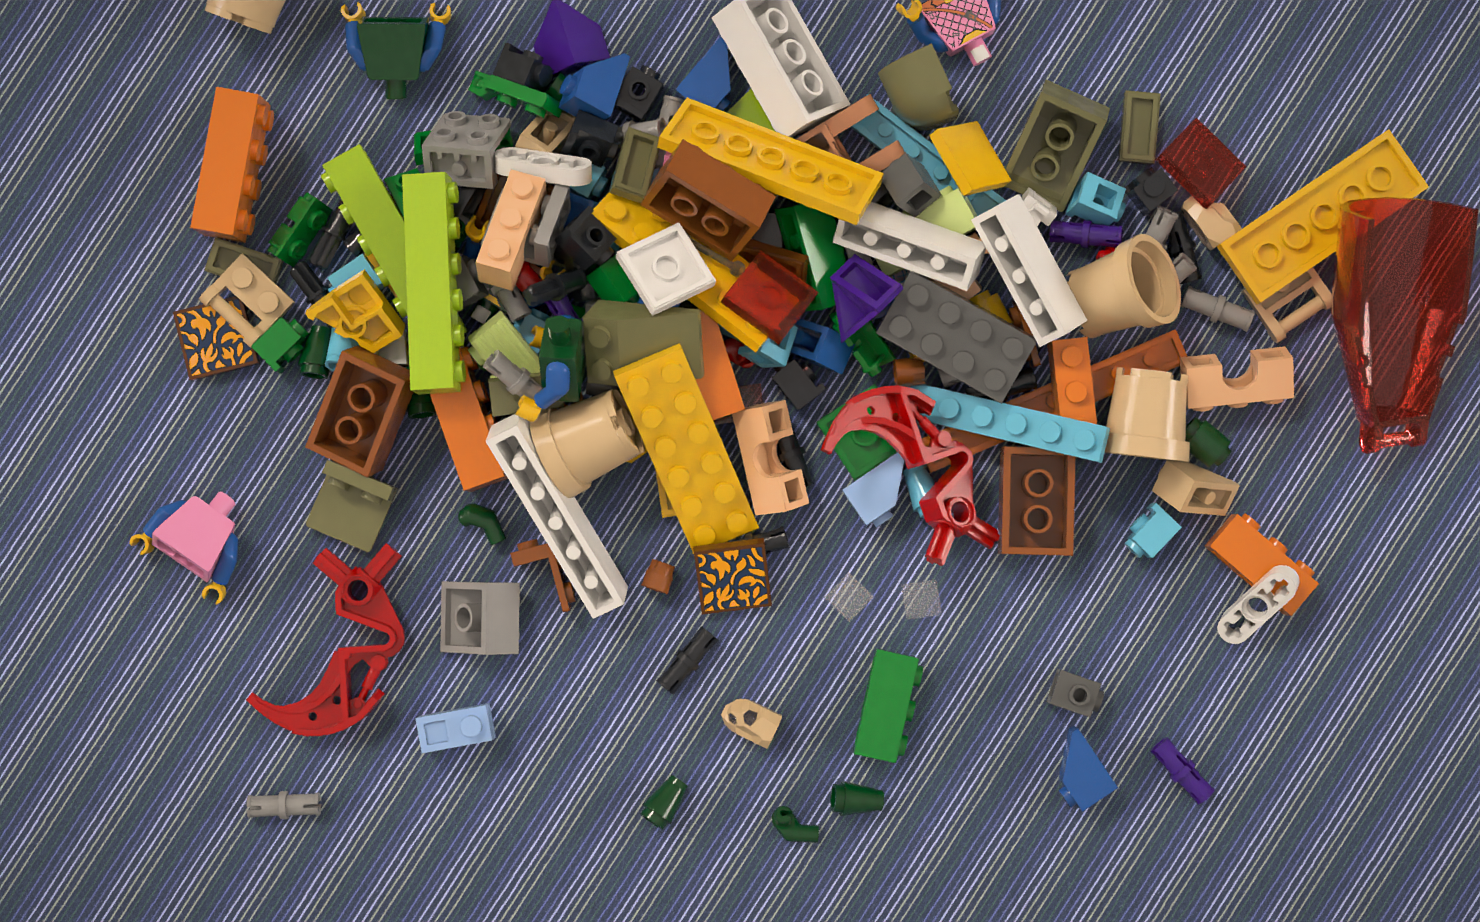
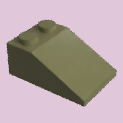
(1056, 143)
(627, 332)

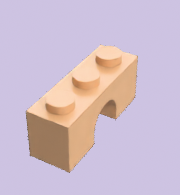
(505, 240)
(1266, 380)
(770, 483)

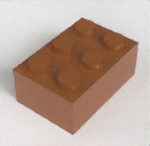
(708, 200)
(361, 411)
(1036, 502)

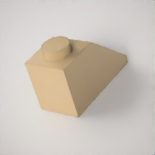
(546, 133)
(1194, 488)

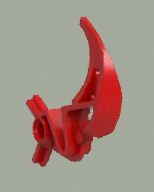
(894, 420)
(372, 611)

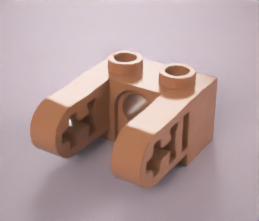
(825, 135)

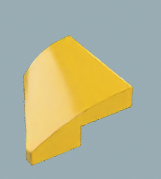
(359, 312)

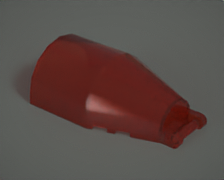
(1397, 308)

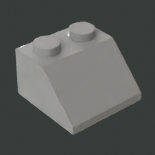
(480, 617)

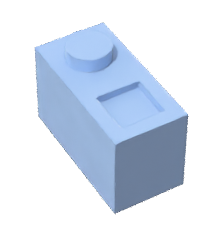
(455, 728)

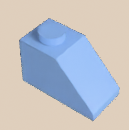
(876, 491)

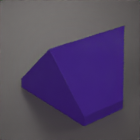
(569, 40)
(860, 294)

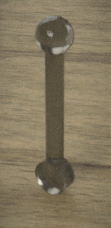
(736, 267)

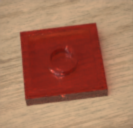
(1200, 163)
(769, 297)

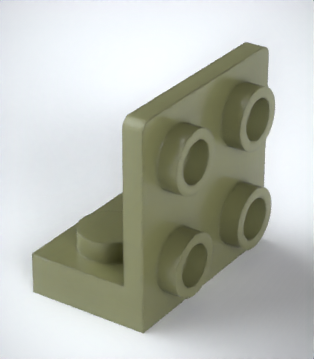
(351, 506)

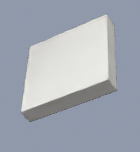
(665, 269)

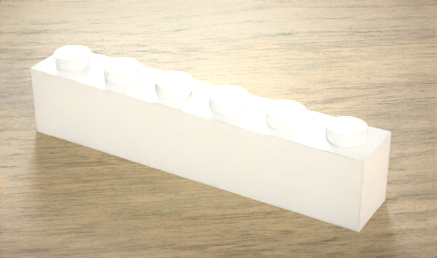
(558, 518)

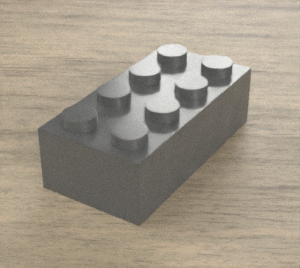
(957, 336)

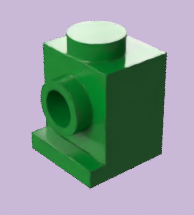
(281, 343)

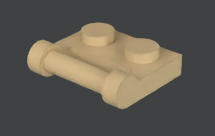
(255, 291)
(1264, 310)

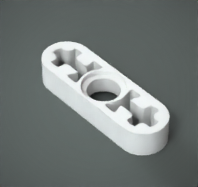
(551, 166)
(1261, 590)

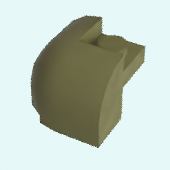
(919, 90)

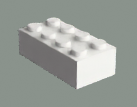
(781, 63)

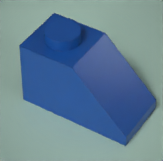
(709, 79)
(594, 87)
(820, 346)
(1082, 773)

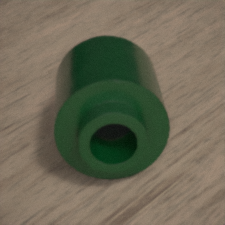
(1207, 442)

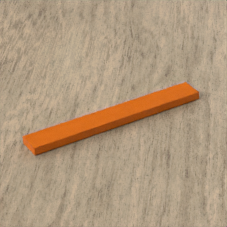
(1156, 354)

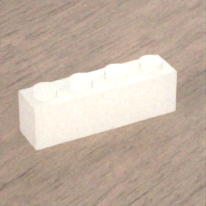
(914, 245)
(1029, 270)

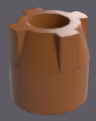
(909, 371)
(658, 576)

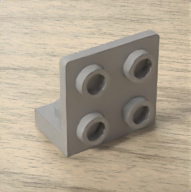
(465, 148)
(540, 239)

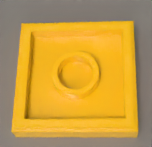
(970, 158)

